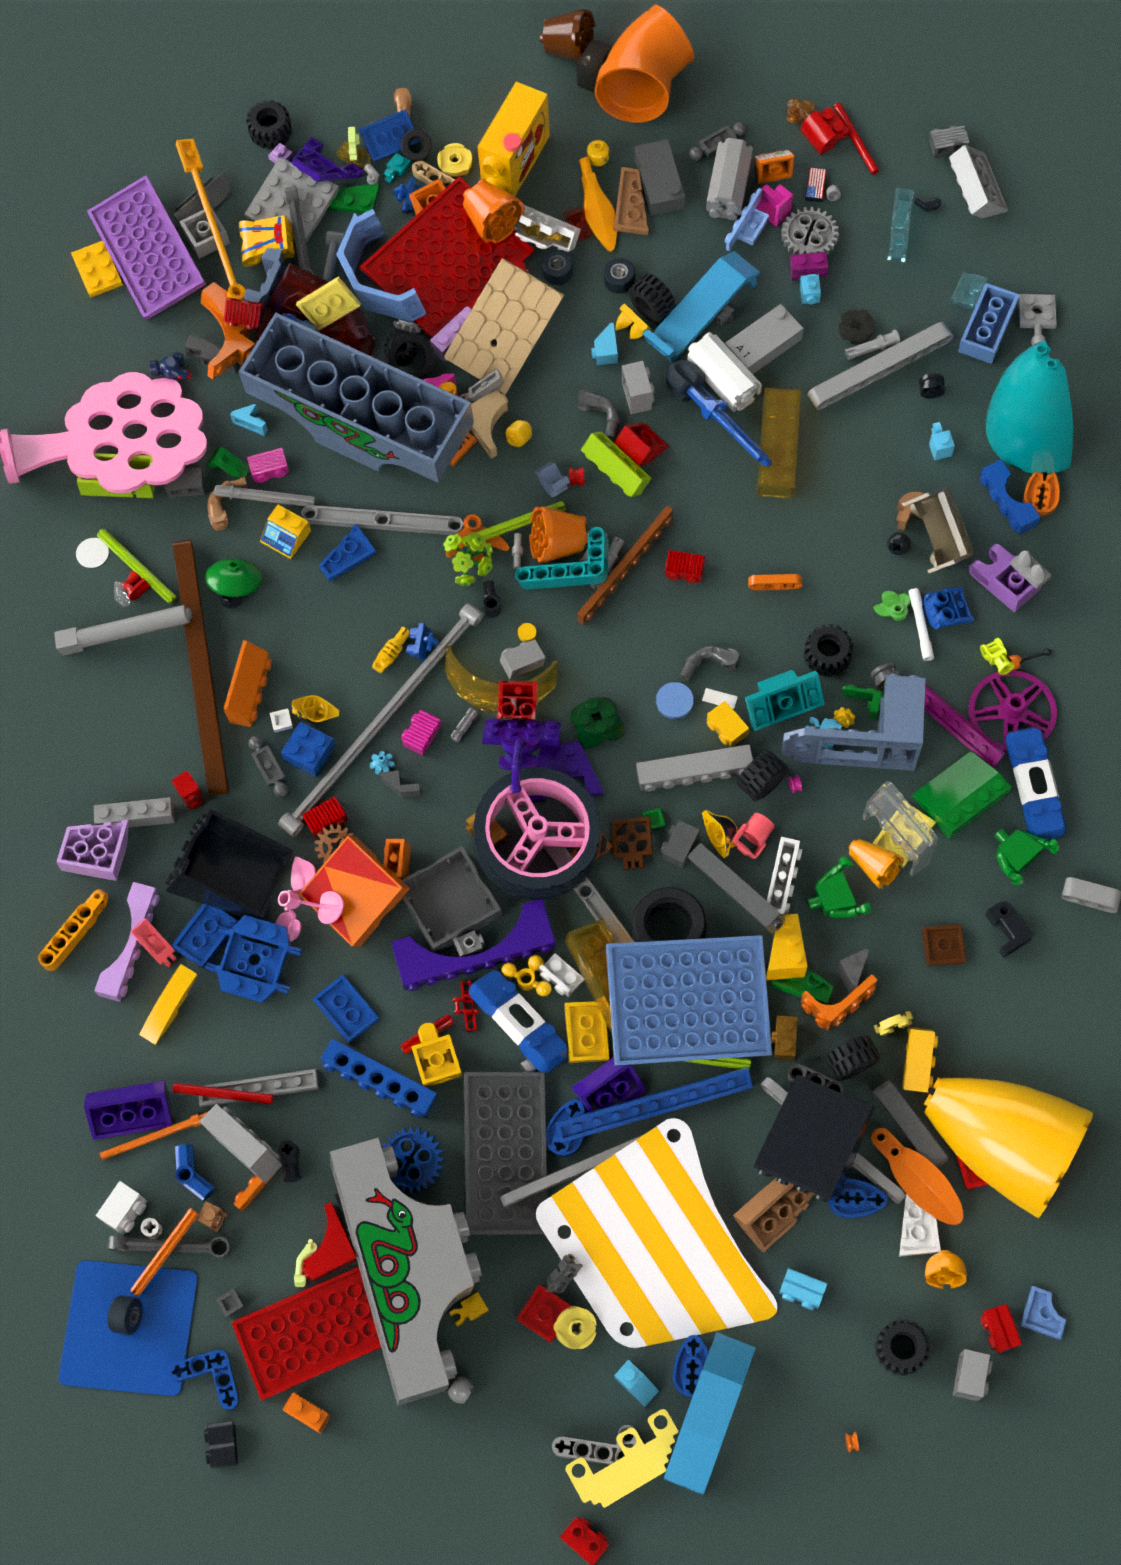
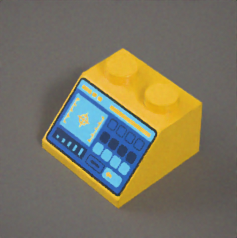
(285, 531)

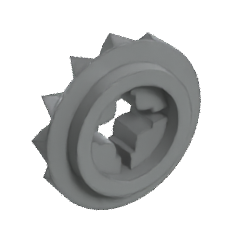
(407, 326)

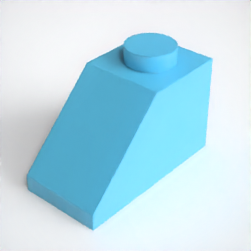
(605, 347)
(636, 1383)

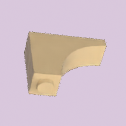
(485, 415)

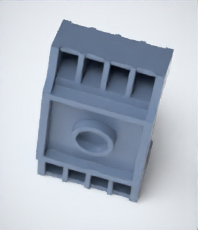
(274, 270)

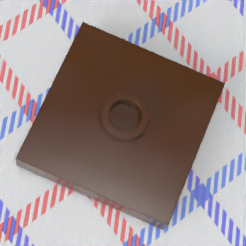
(943, 945)

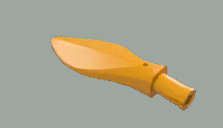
(597, 207)

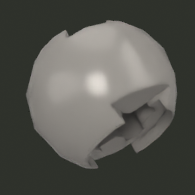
(460, 1390)

